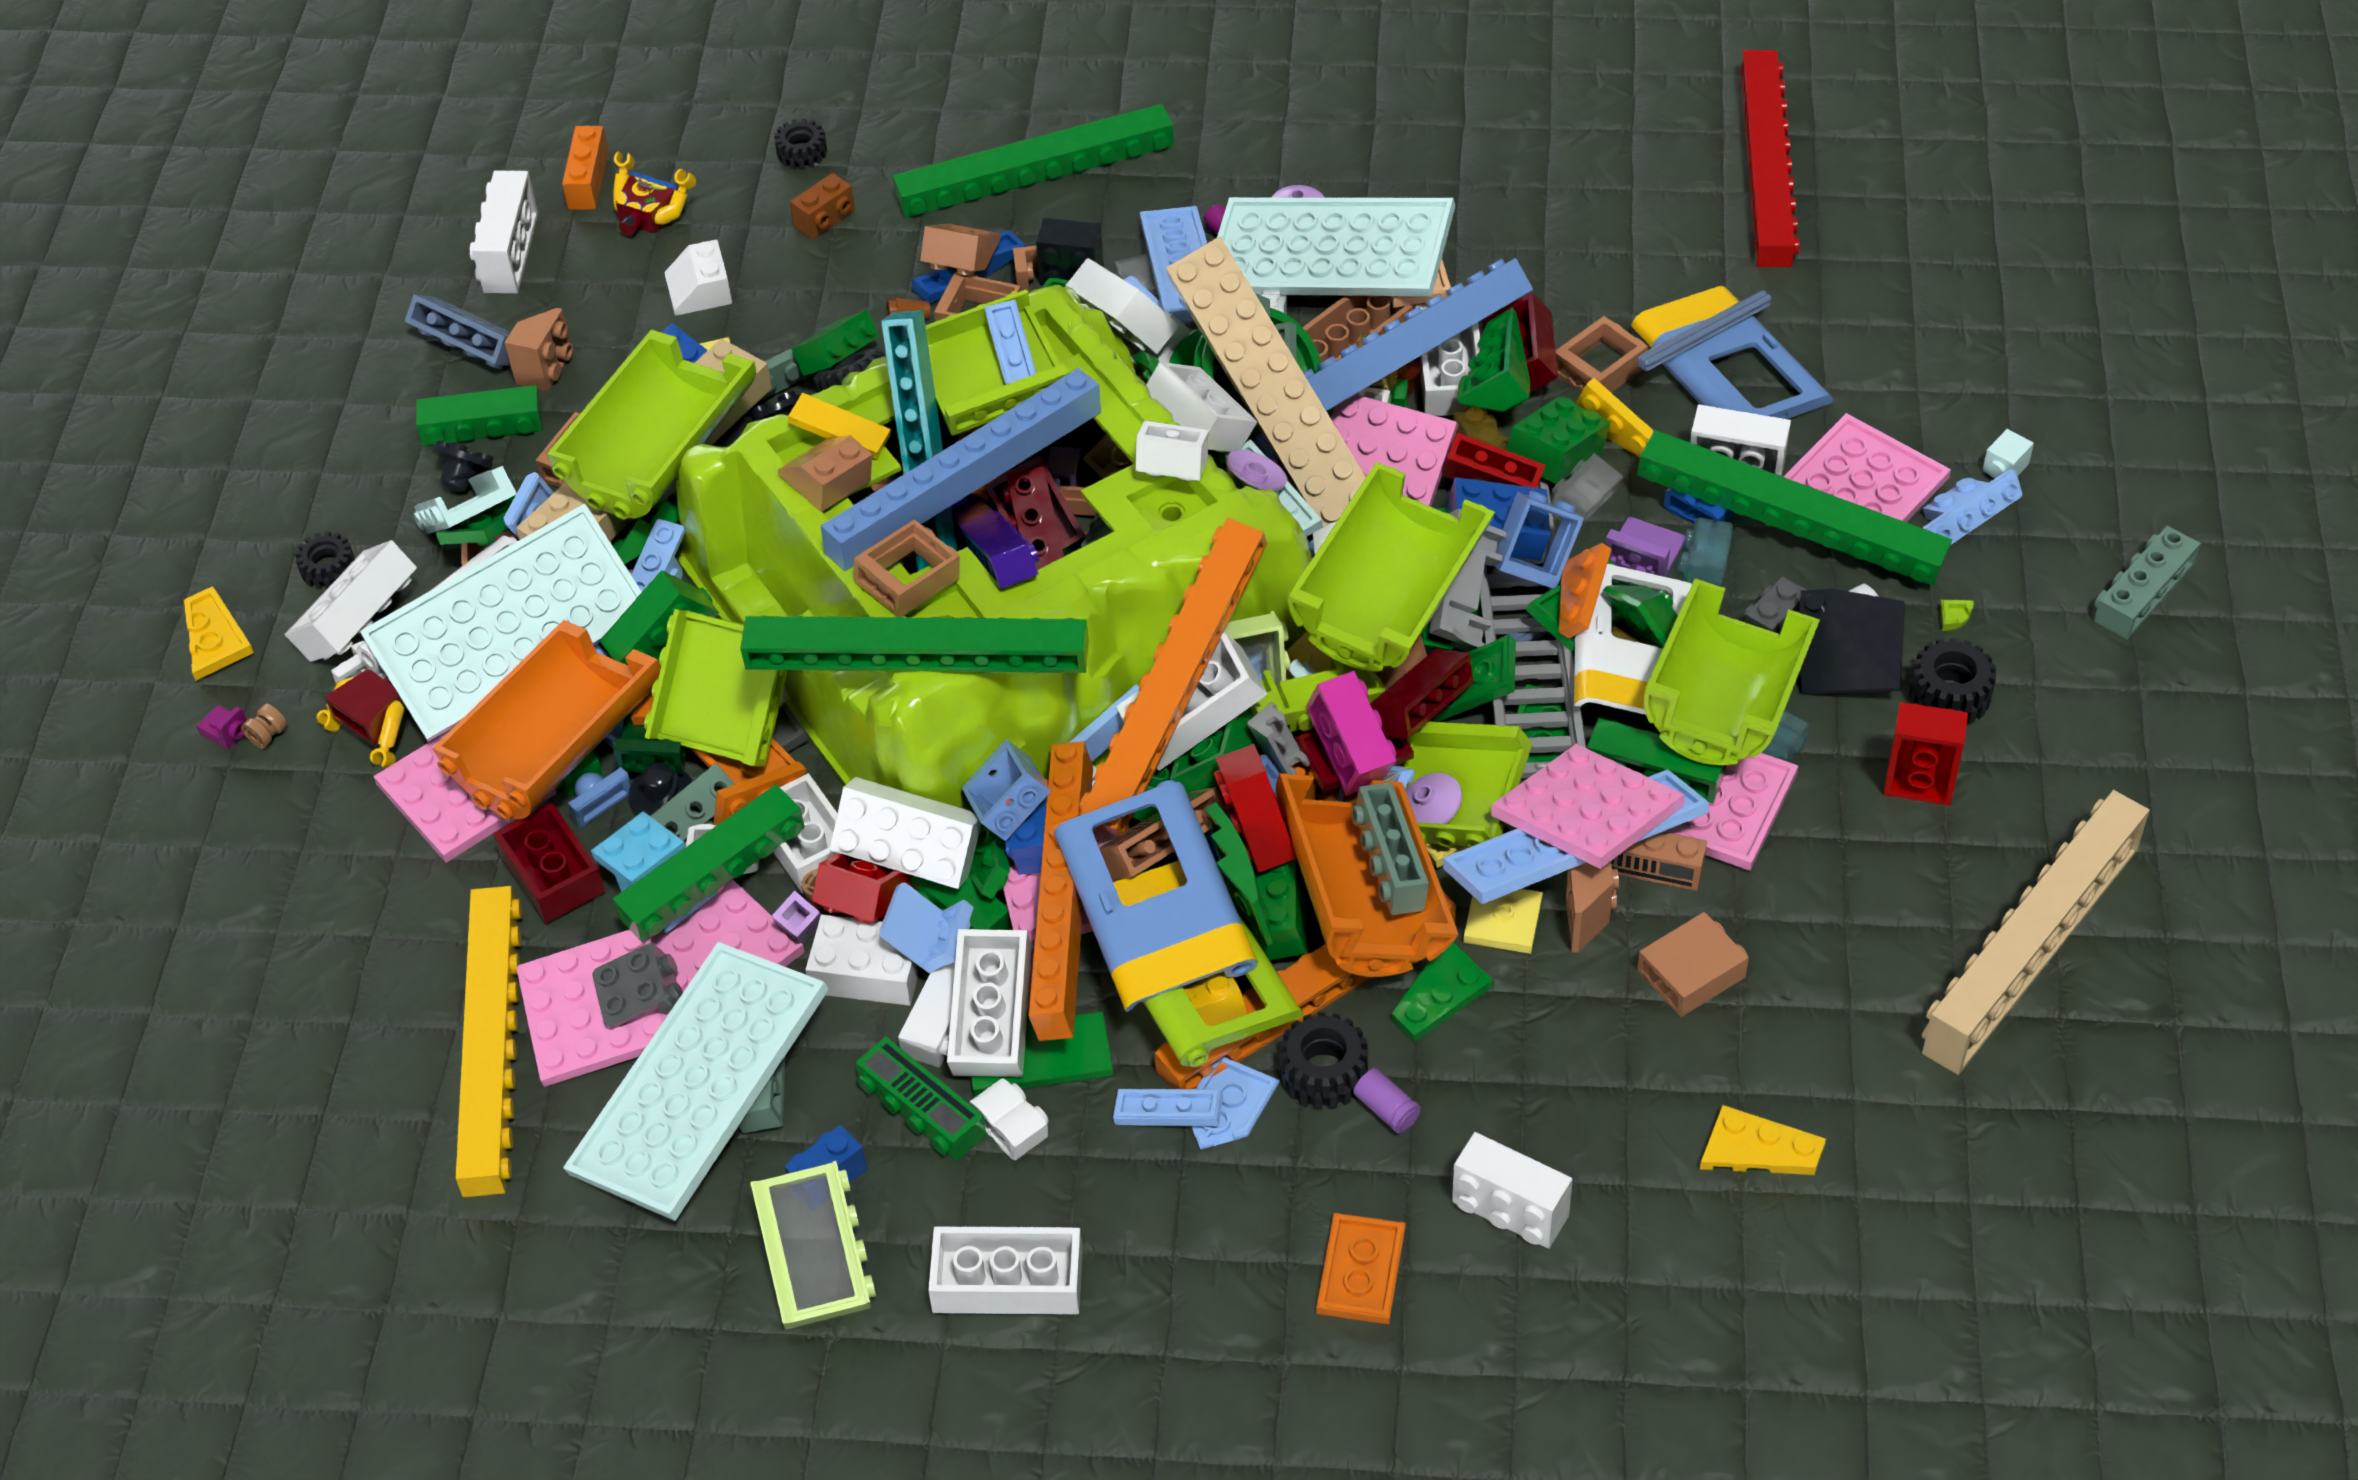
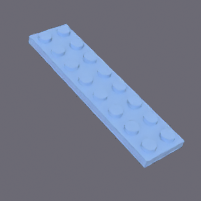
(1168, 238)
(1521, 859)

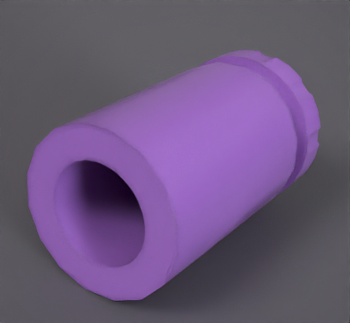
(1387, 1100)

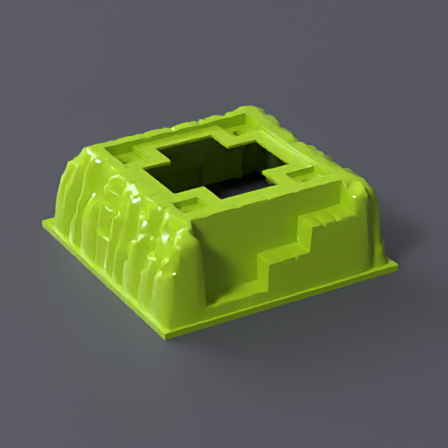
(929, 731)

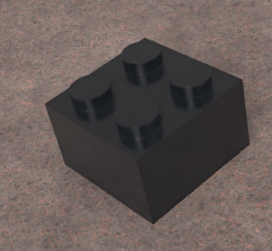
(1066, 246)

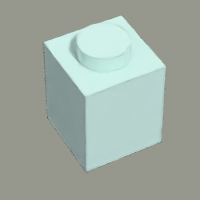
(2006, 453)

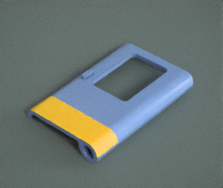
(1702, 378)
(1168, 936)

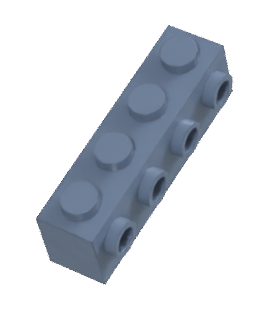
(459, 329)

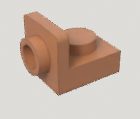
(1025, 263)

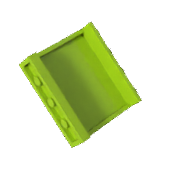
(967, 368)
(709, 696)
(1484, 763)

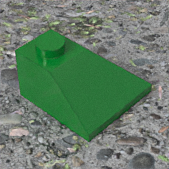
(1644, 611)

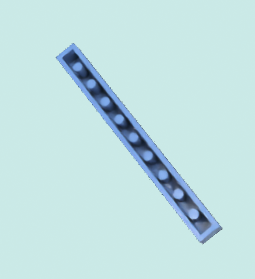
(1418, 333)
(963, 467)

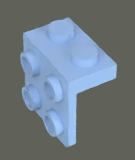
(923, 929)

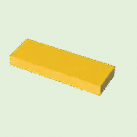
(835, 422)

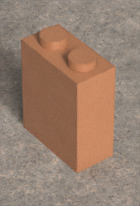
(1693, 964)

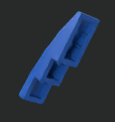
(933, 285)

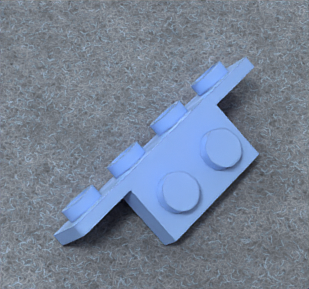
(1971, 504)
(659, 553)

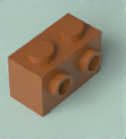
(822, 206)

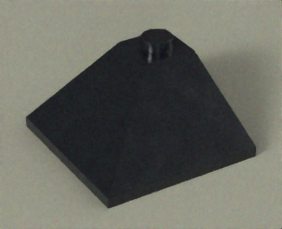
(1854, 643)

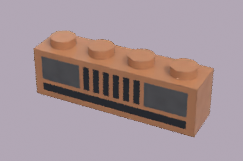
(1149, 840)
(1664, 860)

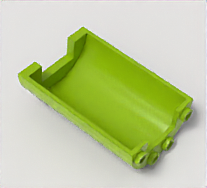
(643, 422)
(1383, 572)
(1723, 679)

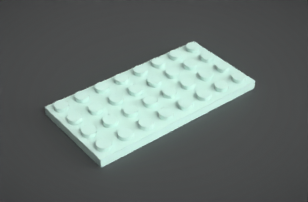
(1338, 244)
(481, 624)
(696, 1080)

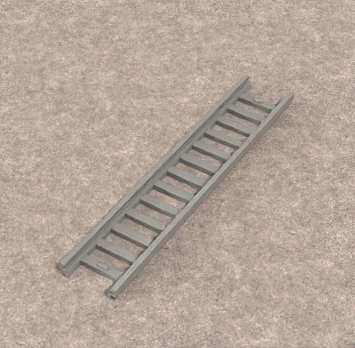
(1564, 670)

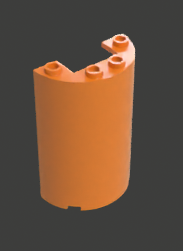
(542, 721)
(1346, 895)

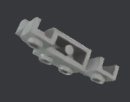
(1454, 615)

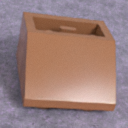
(539, 349)

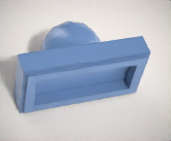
(597, 795)

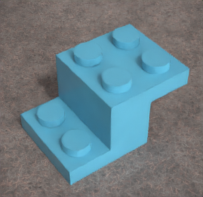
(639, 850)

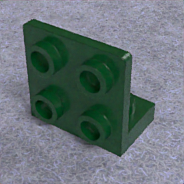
(636, 752)

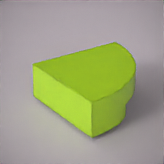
(1955, 613)

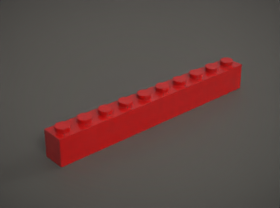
(1768, 159)

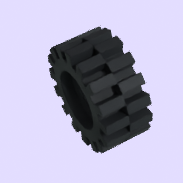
(796, 133)
(319, 549)

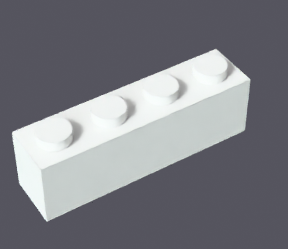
(928, 1024)

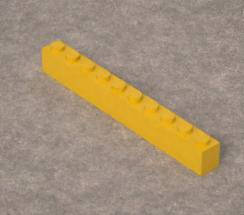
(488, 1043)

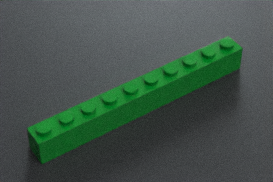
(1033, 160)
(1794, 507)
(915, 644)

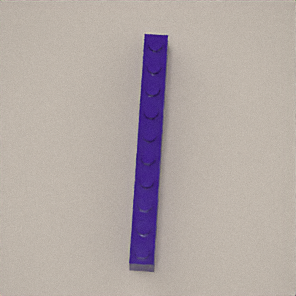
(993, 541)

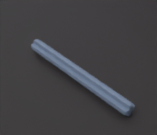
(1703, 330)

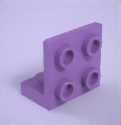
(1644, 547)

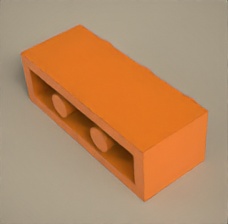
(585, 167)

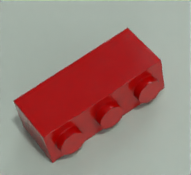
(1488, 463)

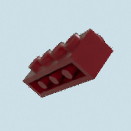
(1034, 512)
(1423, 692)

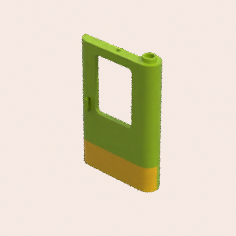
(1174, 1011)

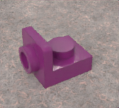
(223, 726)

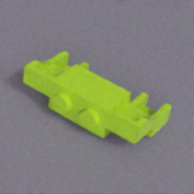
(1295, 693)

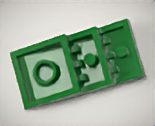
(633, 537)
(1238, 873)

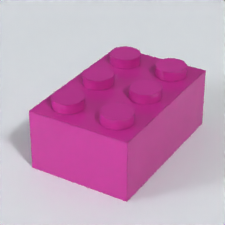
(1350, 732)

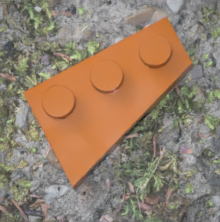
(1581, 588)
(737, 796)

